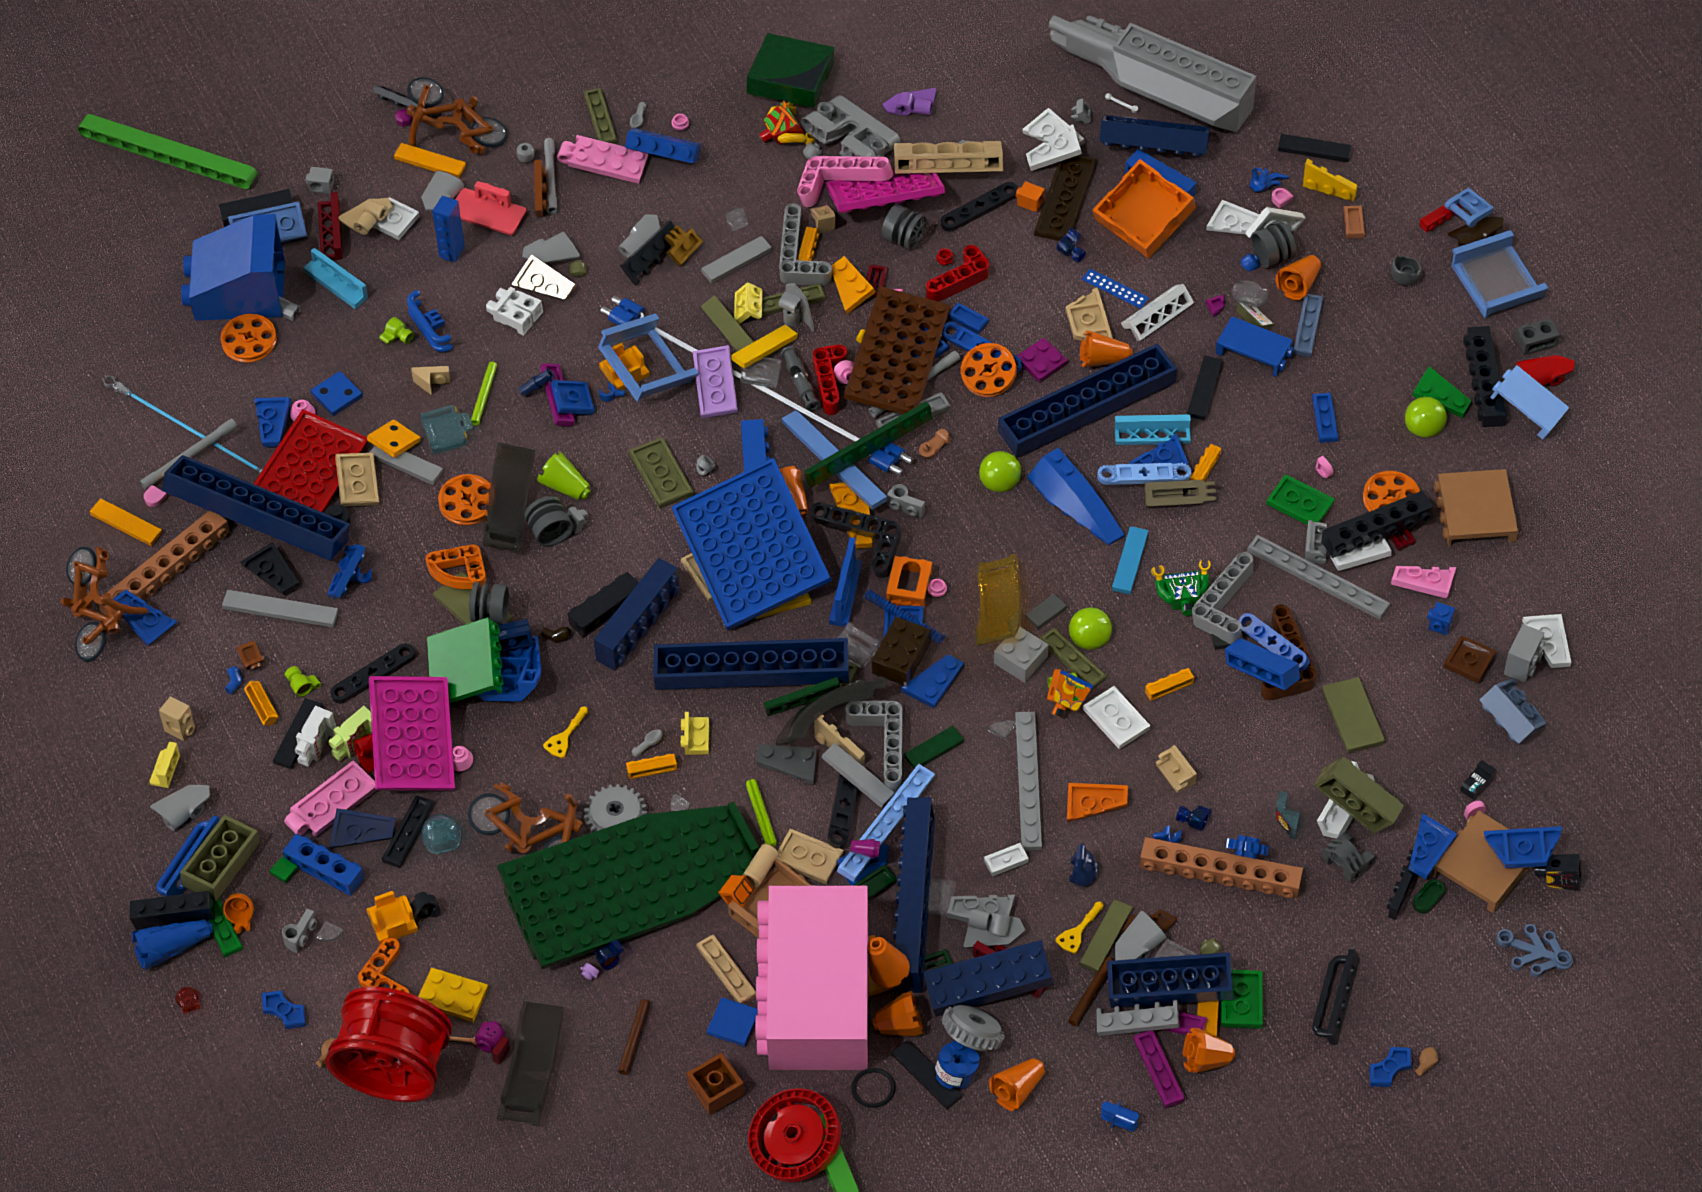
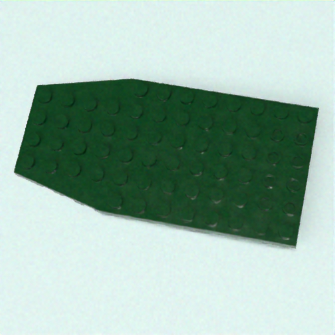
(622, 880)

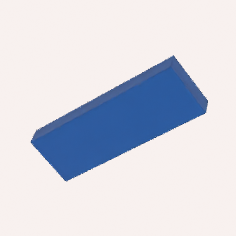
(1325, 417)

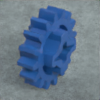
(1247, 846)

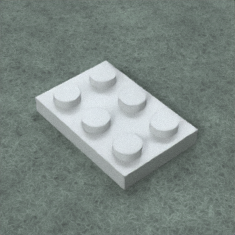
(1116, 717)

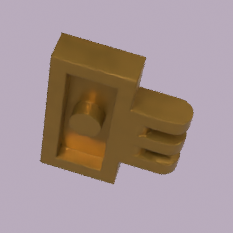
(682, 244)

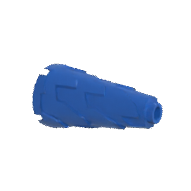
(166, 941)

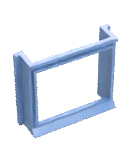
(636, 329)

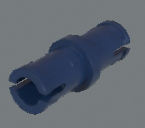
(536, 382)

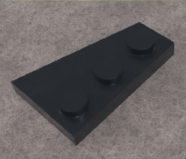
(272, 569)

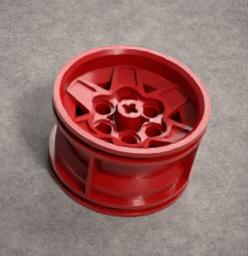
(389, 1044)

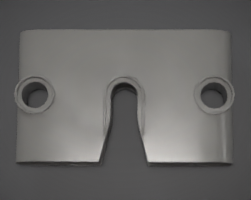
(840, 117)

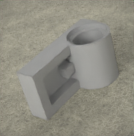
(905, 503)
(300, 931)

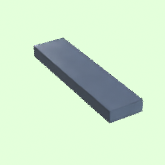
(1308, 325)

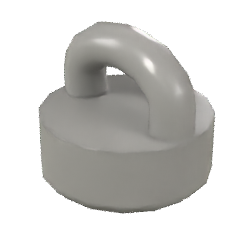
(705, 463)

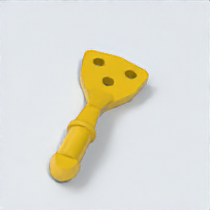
(563, 737)
(1077, 931)

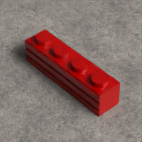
(1436, 218)

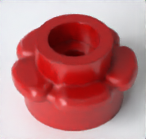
(944, 256)

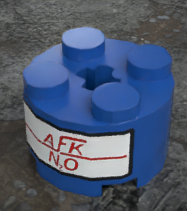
(956, 1065)

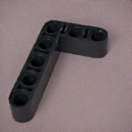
(862, 528)

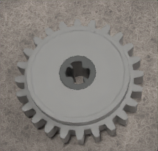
(613, 807)
(973, 1028)

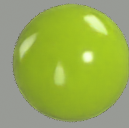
(1425, 417)
(1000, 471)
(1090, 628)

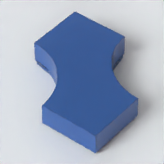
(291, 1014)
(1384, 1071)

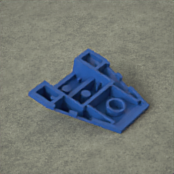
(519, 672)

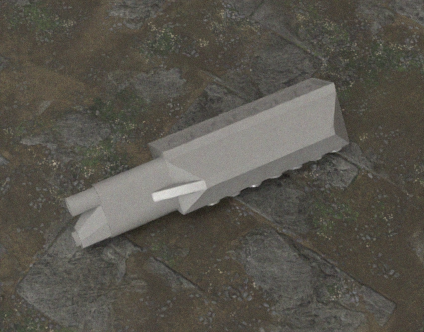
(1161, 69)

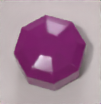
(402, 118)

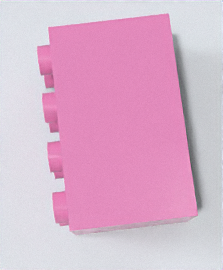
(813, 978)

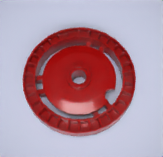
(801, 1148)

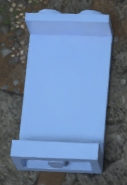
(1531, 399)

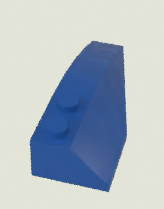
(1069, 490)

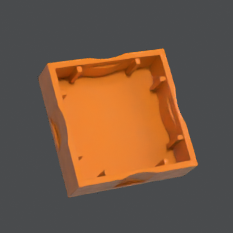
(1144, 209)

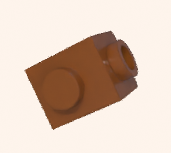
(250, 655)

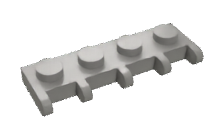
(1138, 1019)

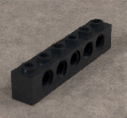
(1485, 376)
(1377, 524)

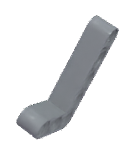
(795, 270)
(1208, 608)
(891, 738)

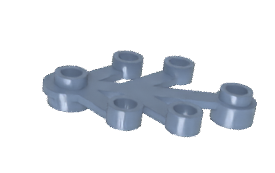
(1536, 951)

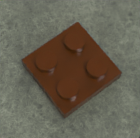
(1469, 659)

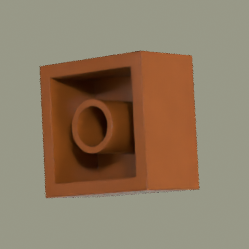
(715, 1083)

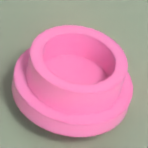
(680, 122)
(937, 588)

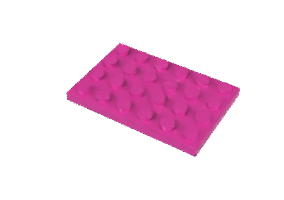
(901, 187)
(411, 733)

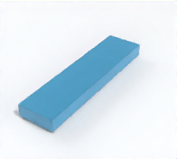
(1130, 560)

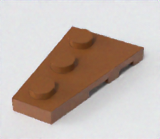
(540, 188)

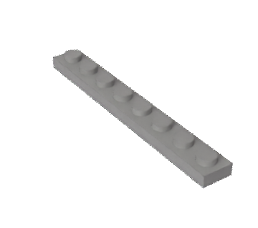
(1028, 781)

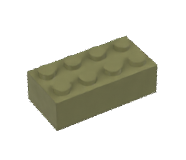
(1358, 795)
(220, 857)

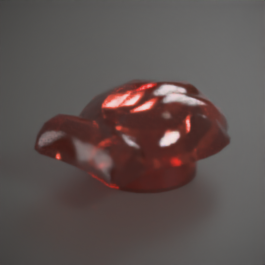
(187, 999)

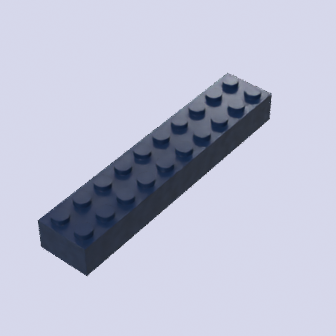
(1087, 400)
(256, 507)
(750, 663)
(914, 889)

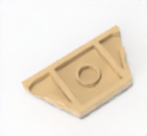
(1088, 315)

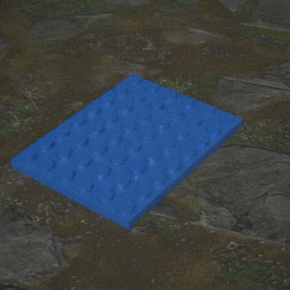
(751, 544)

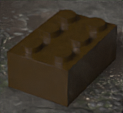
(901, 651)

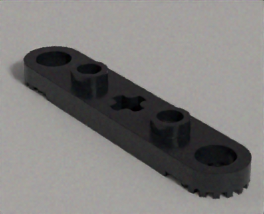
(968, 212)
(382, 666)
(842, 817)

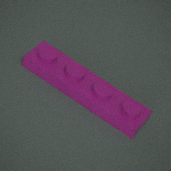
(560, 419)
(1158, 1069)

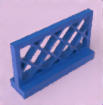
(846, 587)

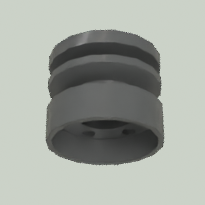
(903, 227)
(1273, 244)
(548, 521)
(489, 603)

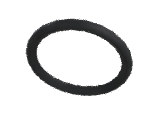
(873, 1104)

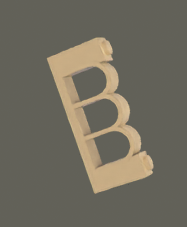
(948, 157)

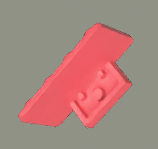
(490, 208)

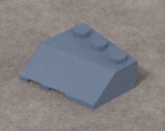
(1512, 710)

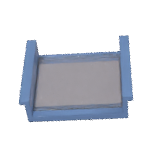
(1495, 274)

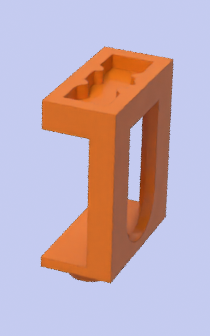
(908, 597)

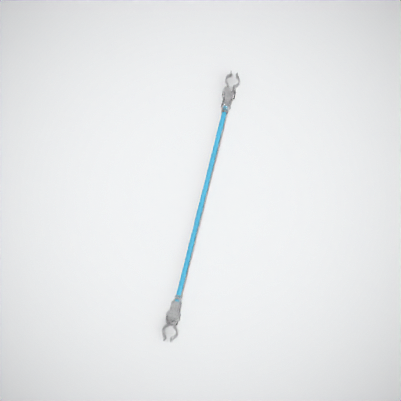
(119, 387)

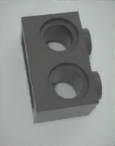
(1537, 336)

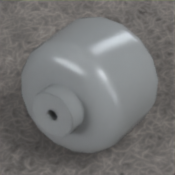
(812, 150)
(525, 152)

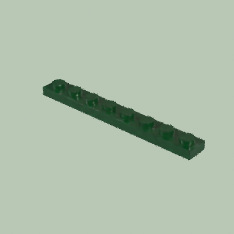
(868, 444)

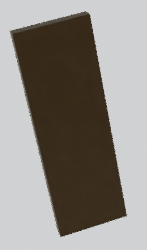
(1065, 197)

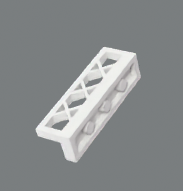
(1153, 307)
(1336, 817)

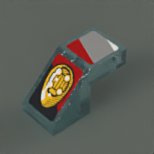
(1286, 818)

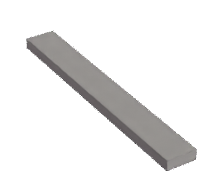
(1318, 577)

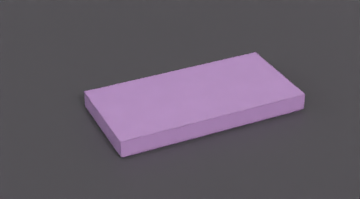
(715, 382)

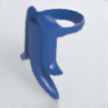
(1264, 181)

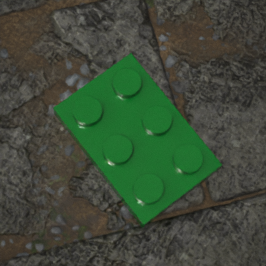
(1299, 500)
(1247, 1006)

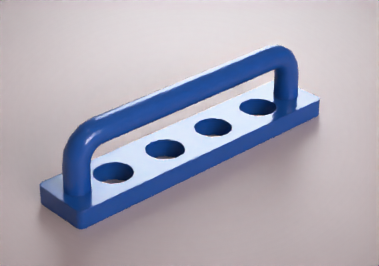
(171, 887)

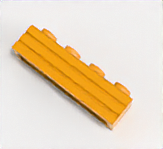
(808, 244)
(1206, 463)
(1169, 684)
(261, 703)
(651, 766)

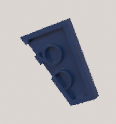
(360, 827)

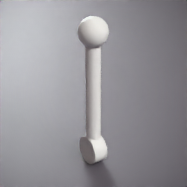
(1134, 109)

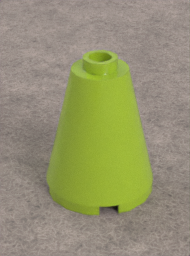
(564, 478)

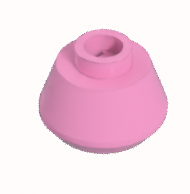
(843, 371)
(298, 406)
(461, 758)

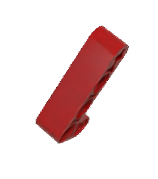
(973, 271)
(823, 364)

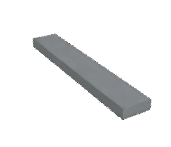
(280, 608)

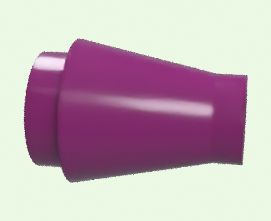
(866, 847)

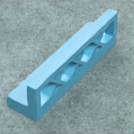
(336, 279)
(1151, 425)

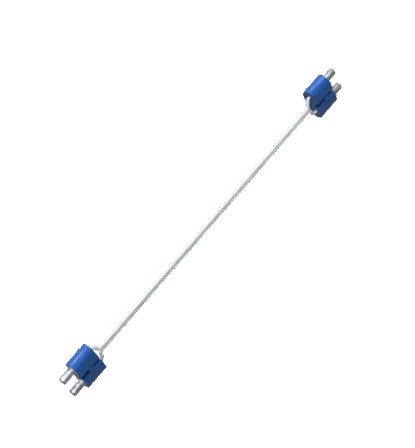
(883, 458)

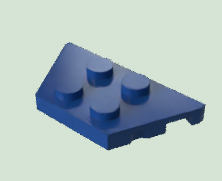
(1524, 846)

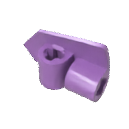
(911, 102)

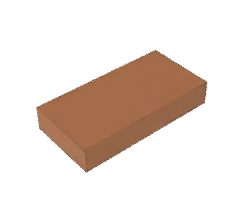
(1354, 222)

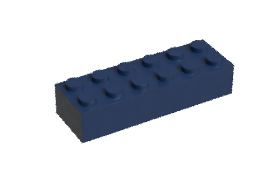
(1154, 134)
(637, 614)
(989, 977)
(1169, 979)

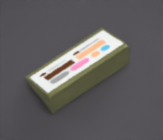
(1254, 316)

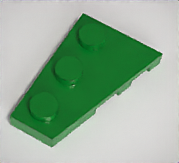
(1437, 387)

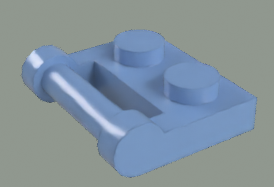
(1471, 202)

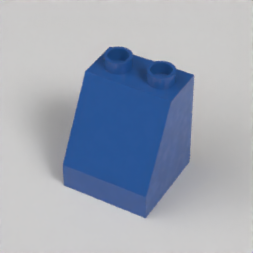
(236, 271)

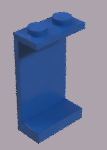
(1255, 344)

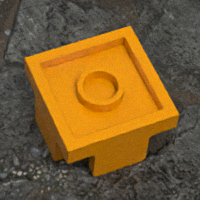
(632, 360)
(391, 917)

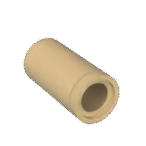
(761, 864)

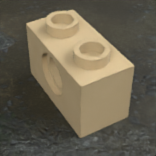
(177, 718)

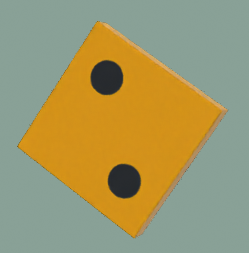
(393, 438)

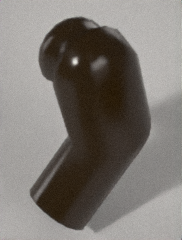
(556, 635)

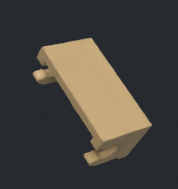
(1176, 769)

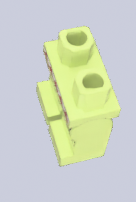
(352, 729)

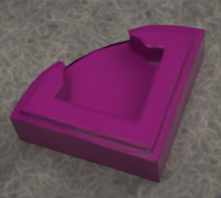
(1215, 305)

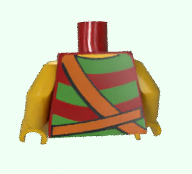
(784, 126)

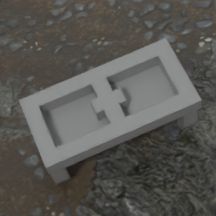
(1315, 550)

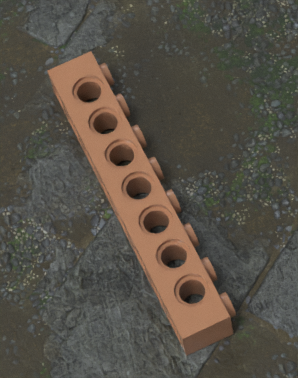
(188, 545)
(1230, 863)

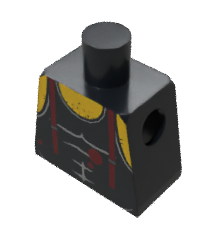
(1562, 871)

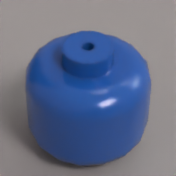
(1250, 262)

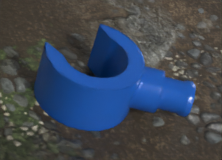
(614, 393)
(362, 578)
(1167, 836)

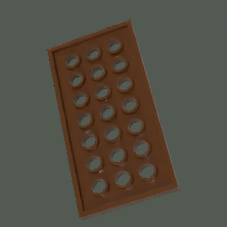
(886, 355)

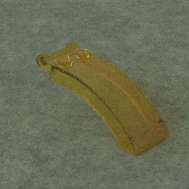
(998, 601)

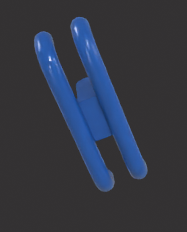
(428, 323)

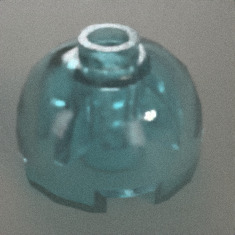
(441, 834)

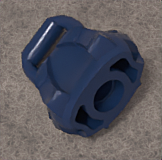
(1084, 867)

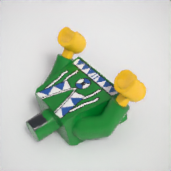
(1183, 588)

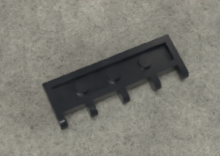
(647, 254)

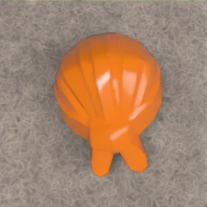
(239, 911)

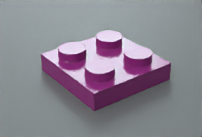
(1042, 360)

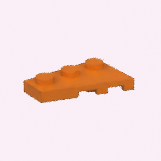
(1094, 799)

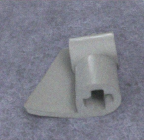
(441, 184)
(639, 234)
(1139, 938)

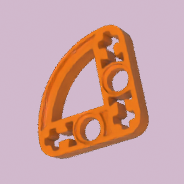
(468, 559)

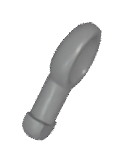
(637, 119)
(651, 739)

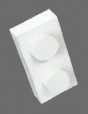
(1006, 859)

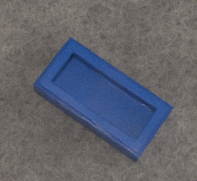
(968, 318)

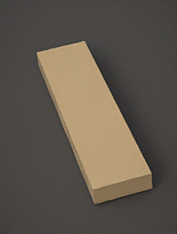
(726, 969)

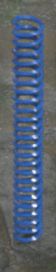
(901, 612)

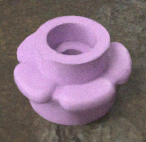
(589, 971)

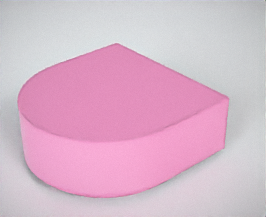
(1281, 197)
(1324, 467)
(154, 496)
(1473, 808)

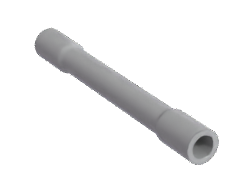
(551, 199)

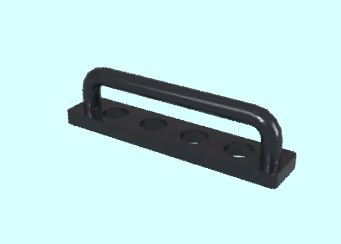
(1342, 997)

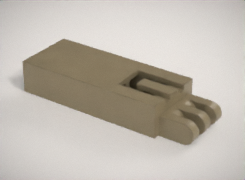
(1172, 493)

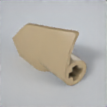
(366, 214)

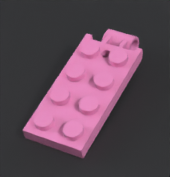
(604, 158)
(340, 791)

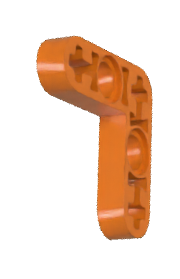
(377, 973)

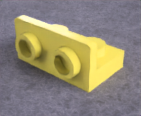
(748, 303)
(695, 735)
(165, 766)

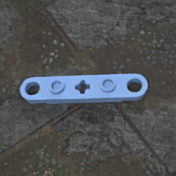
(1132, 473)

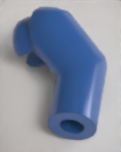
(236, 679)

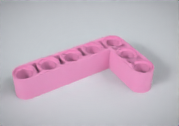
(839, 168)

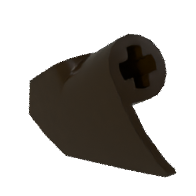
(1483, 229)

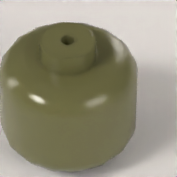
(578, 268)
(1210, 946)

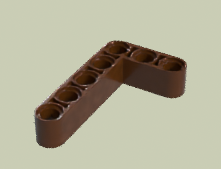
(1293, 635)

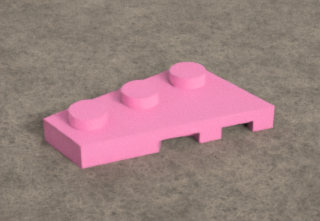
(1427, 581)

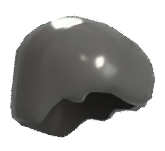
(1405, 270)

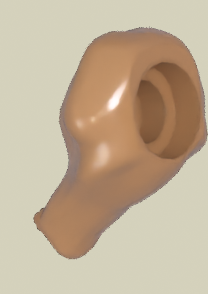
(324, 1050)
(1427, 1059)

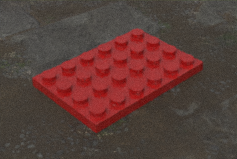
(305, 460)

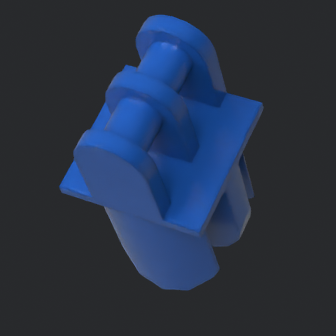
(1119, 1116)

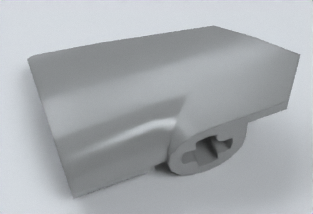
(552, 250)
(795, 307)
(182, 804)
(992, 928)

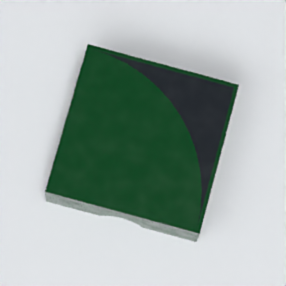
(790, 70)

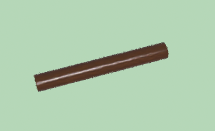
(1090, 993)
(634, 1037)

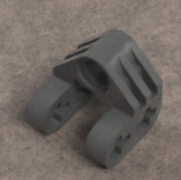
(1347, 857)

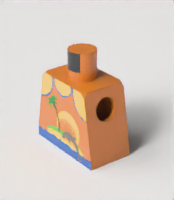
(1067, 692)

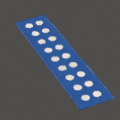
(1115, 288)

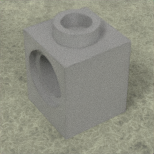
(320, 180)

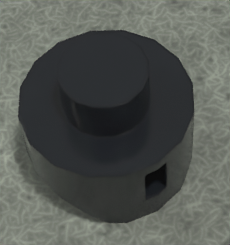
(339, 512)
(425, 906)

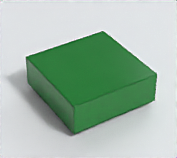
(283, 870)

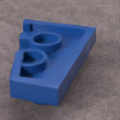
(272, 419)
(1166, 452)
(347, 566)
(147, 626)
(934, 681)
(1429, 846)

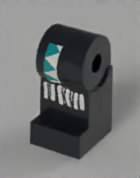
(1478, 780)

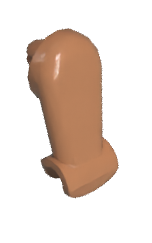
(931, 447)

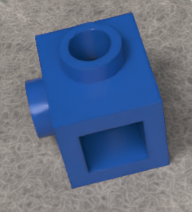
(1440, 618)

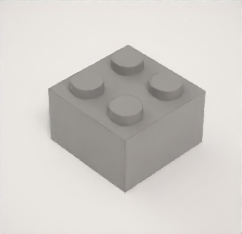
(1524, 653)
(1021, 654)

